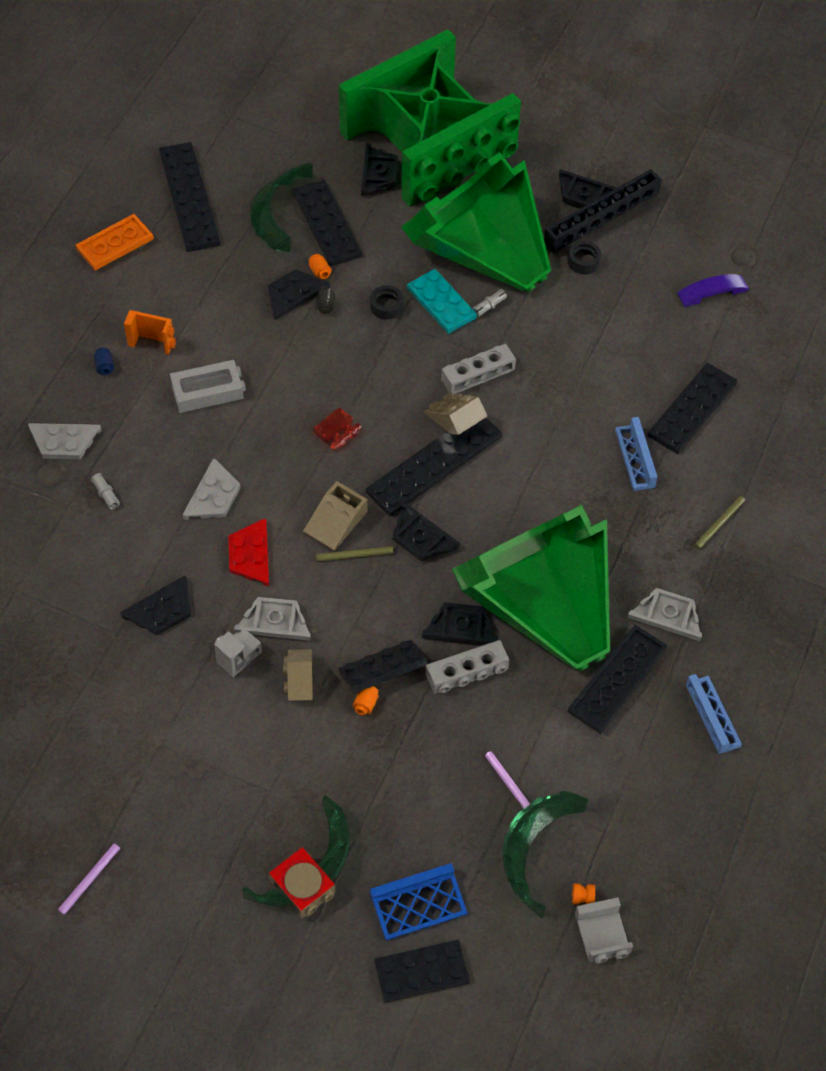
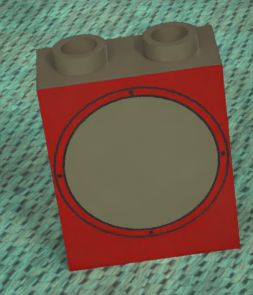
(303, 882)

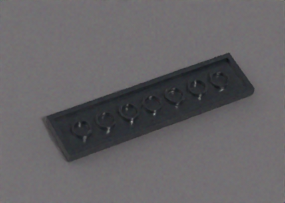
(189, 197)
(431, 465)

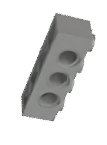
(478, 369)
(474, 658)

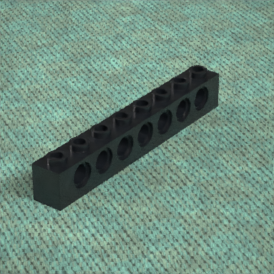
(602, 210)

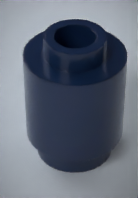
(103, 361)

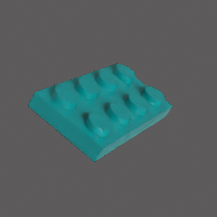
(441, 301)

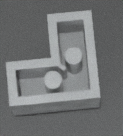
(236, 651)

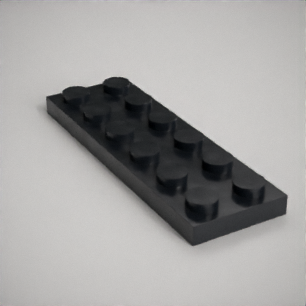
(327, 223)
(692, 408)
(617, 679)

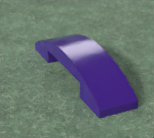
(712, 286)

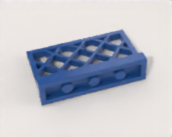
(413, 883)

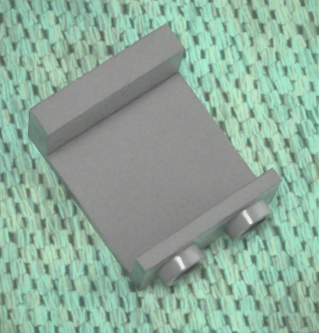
(602, 930)

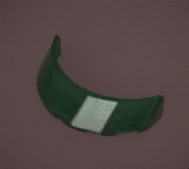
(260, 210)
(524, 830)
(332, 862)

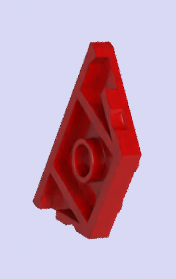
(250, 552)

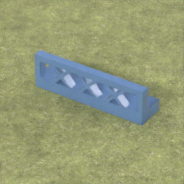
(642, 450)
(710, 716)

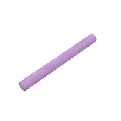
(507, 779)
(88, 879)

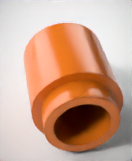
(319, 266)
(365, 701)

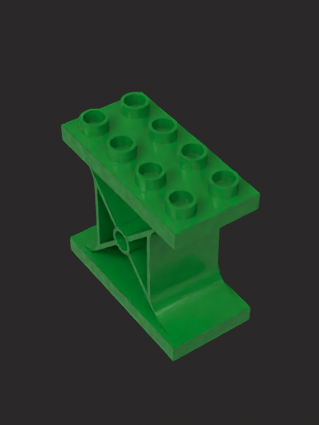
(428, 117)

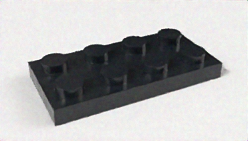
(382, 666)
(421, 971)

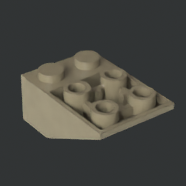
(456, 412)
(336, 516)

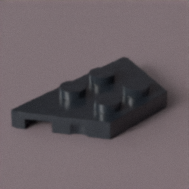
(379, 170)
(581, 190)
(293, 291)
(421, 536)
(161, 608)
(460, 624)

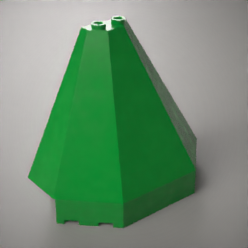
(487, 226)
(549, 586)

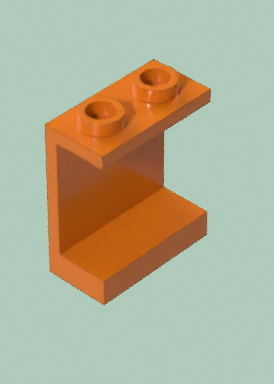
(151, 327)

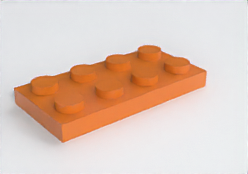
(114, 242)

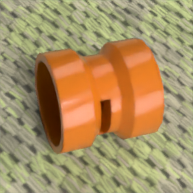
(583, 894)

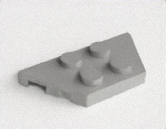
(63, 440)
(213, 494)
(668, 613)
(274, 619)

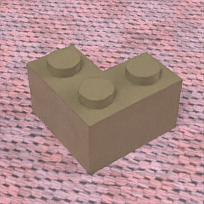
(298, 668)

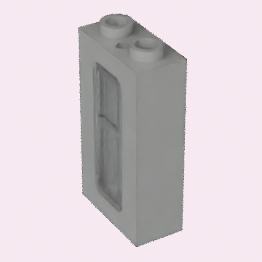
(207, 386)

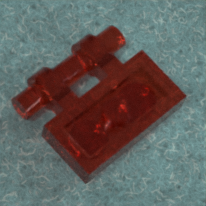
(333, 425)

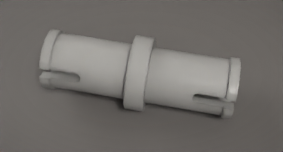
(489, 302)
(105, 491)

